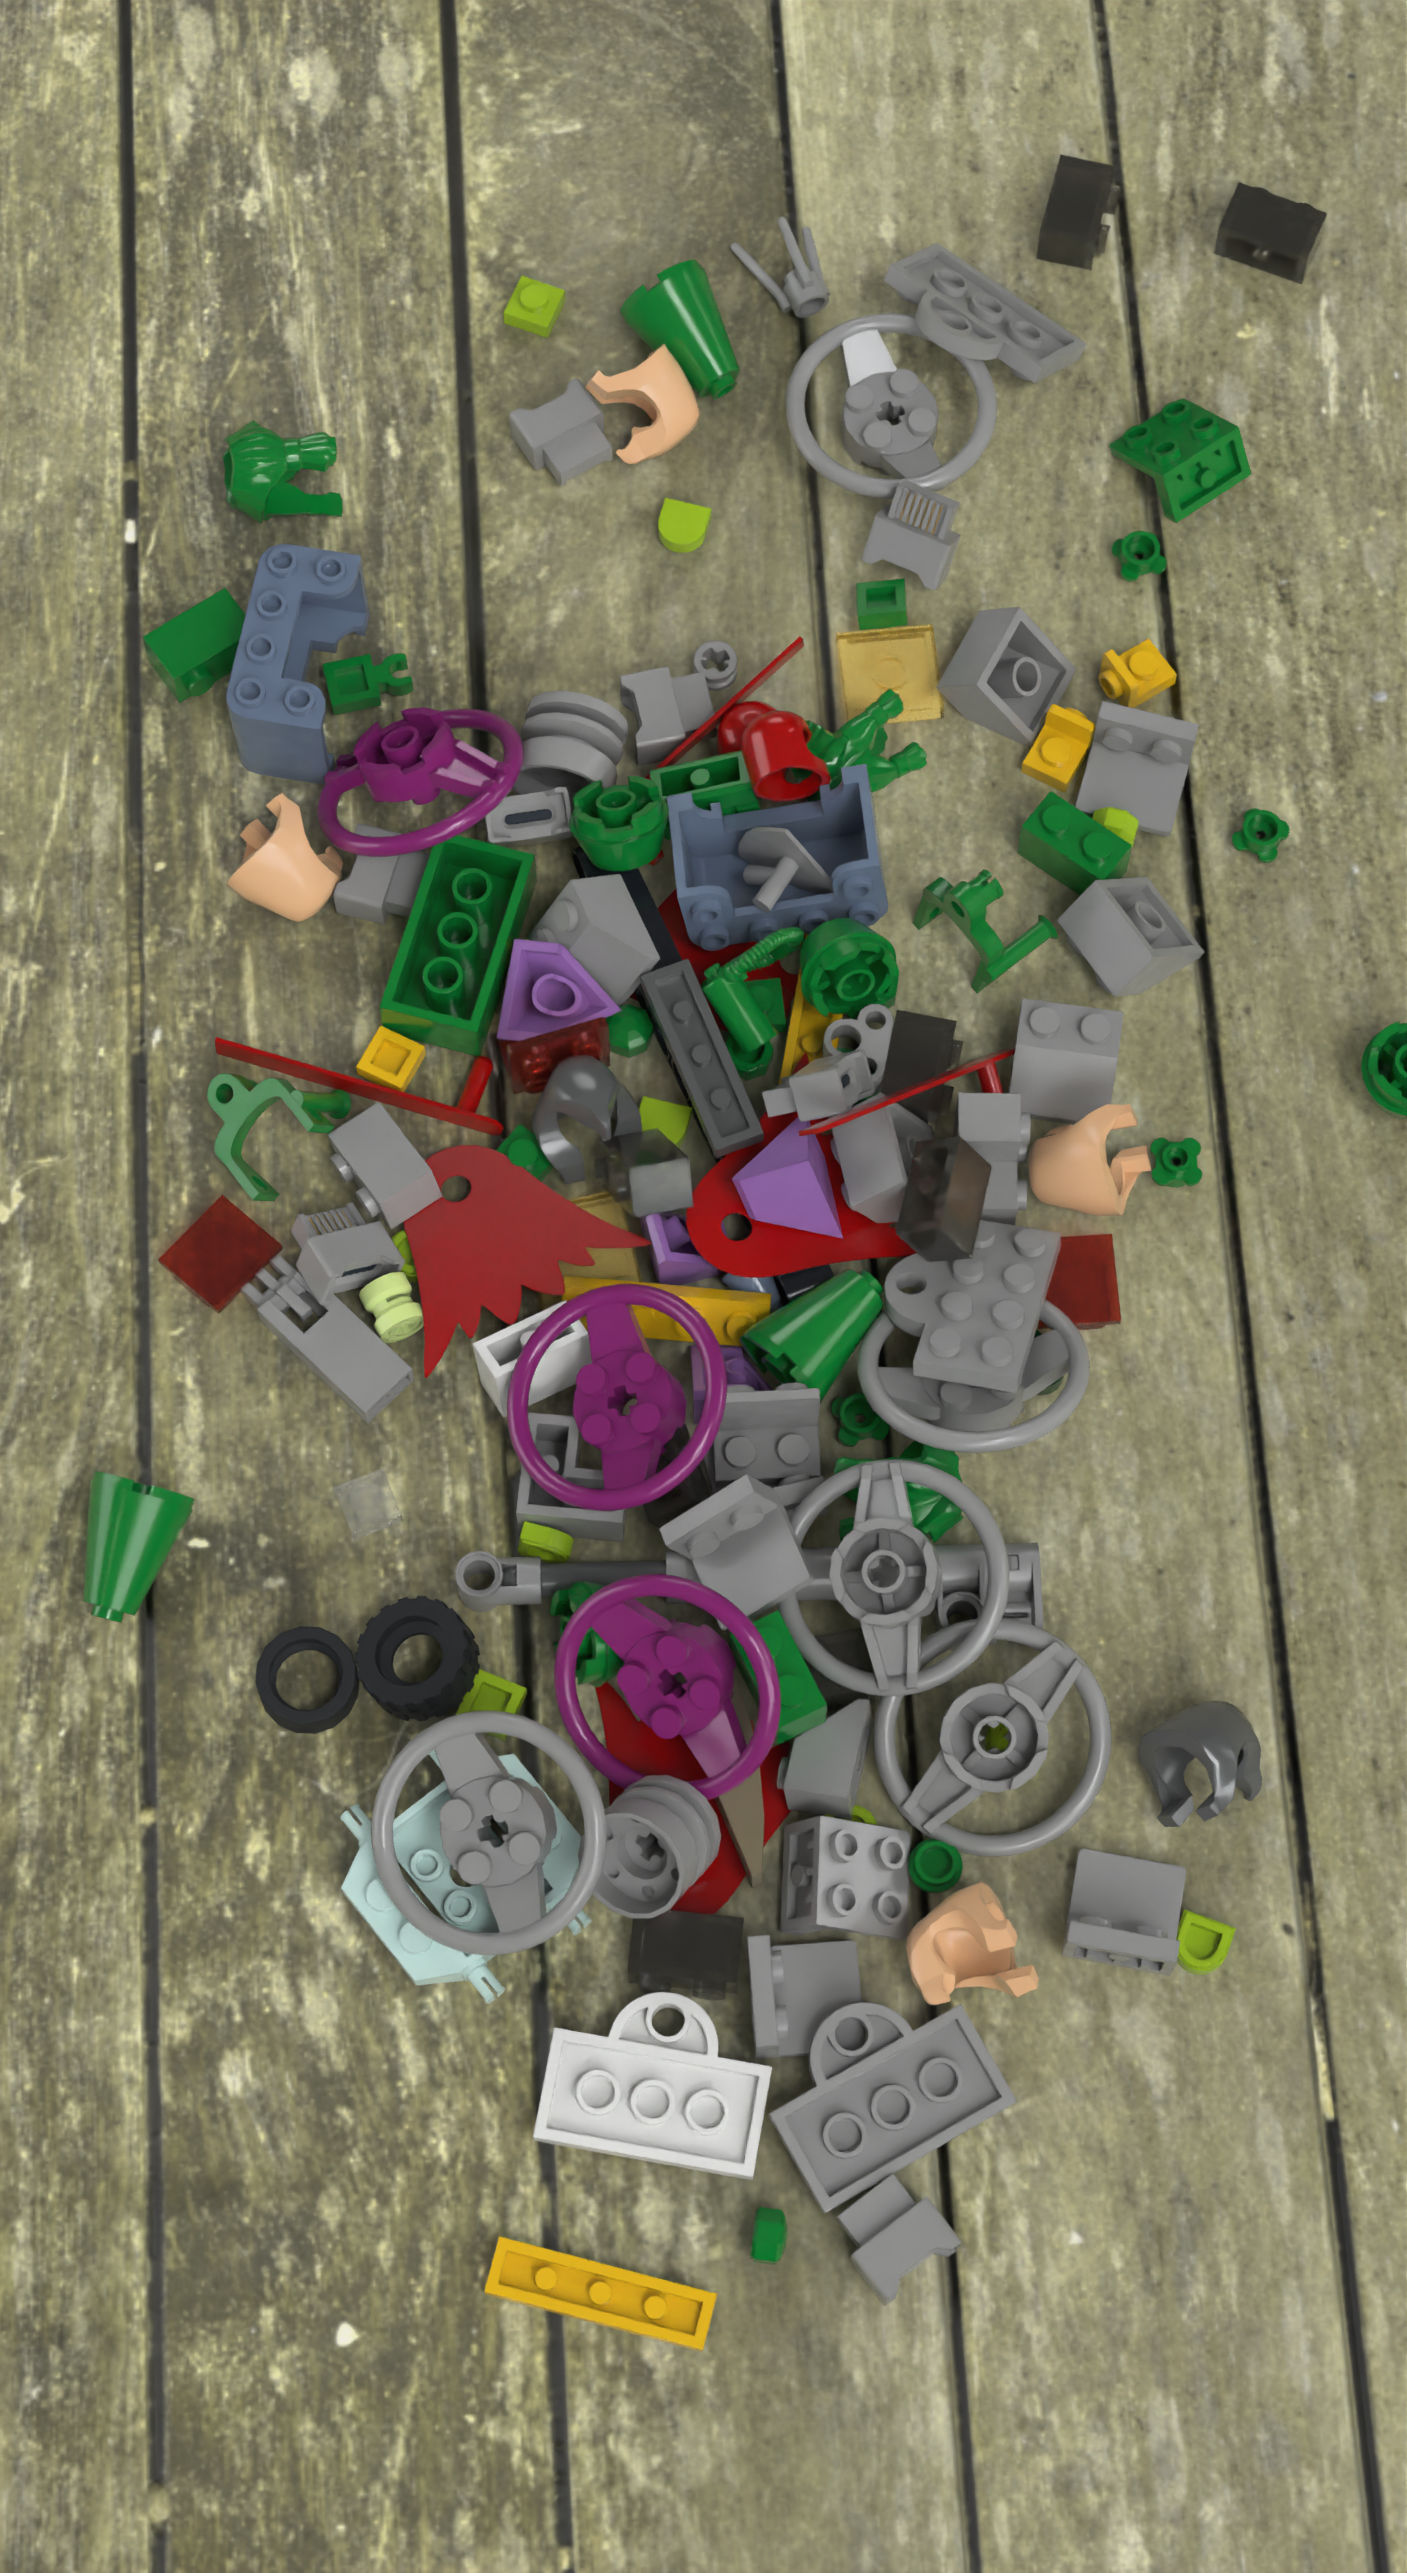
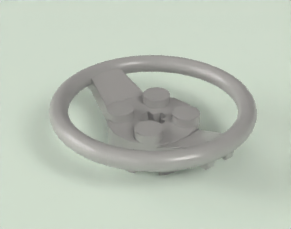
(880, 396)
(973, 1416)
(894, 1613)
(966, 1770)
(478, 1792)

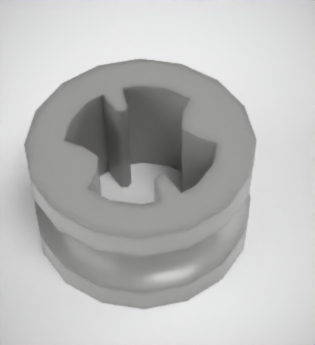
(719, 653)

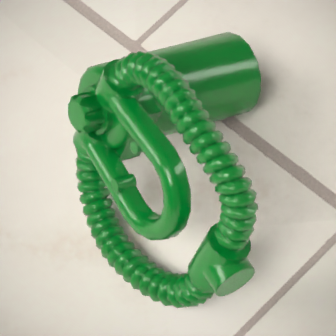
(733, 999)

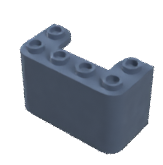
(296, 605)
(835, 831)

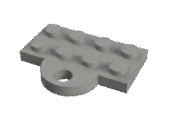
(979, 317)
(979, 1310)
(887, 2099)

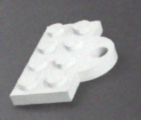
(654, 2093)

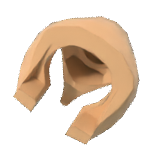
(659, 390)
(281, 867)
(1072, 1169)
(966, 1945)

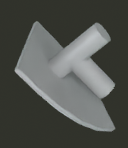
(779, 861)

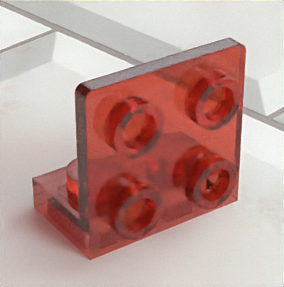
(534, 1059)

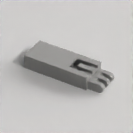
(336, 1346)

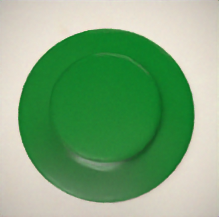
(935, 1866)

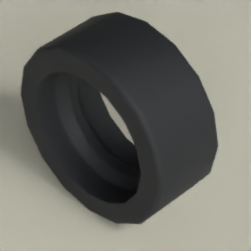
(290, 1643)

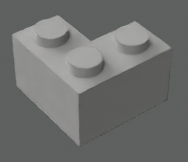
(1000, 1135)
(560, 1447)

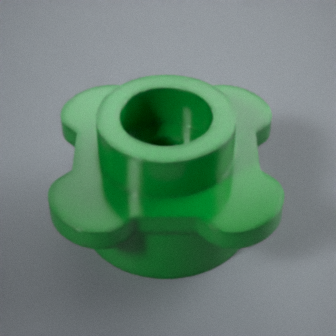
(1138, 543)
(1264, 822)
(1175, 1176)
(851, 1431)

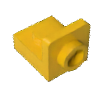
(1135, 674)
(1059, 747)

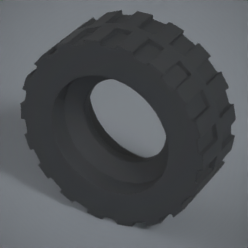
(440, 1690)

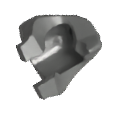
(589, 1095)
(1224, 1745)

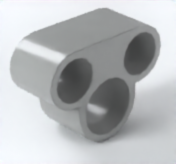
(873, 1041)

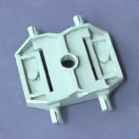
(422, 1857)

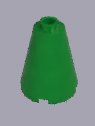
(689, 323)
(816, 1332)
(128, 1541)

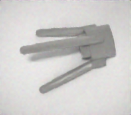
(803, 287)

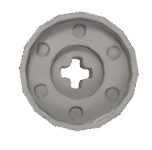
(570, 743)
(656, 1846)

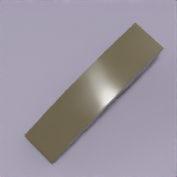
(743, 1805)

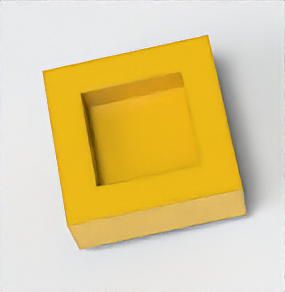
(391, 1060)

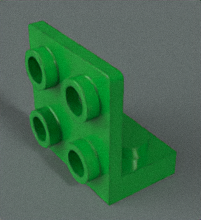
(1187, 454)

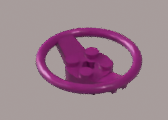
(415, 762)
(618, 1373)
(652, 1655)

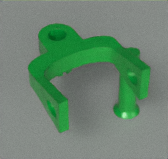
(967, 909)
(244, 1100)

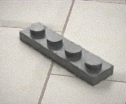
(702, 1058)

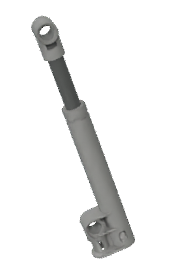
(961, 1590)

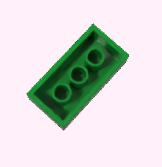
(458, 944)

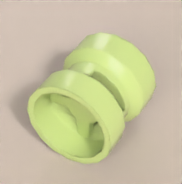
(392, 1307)

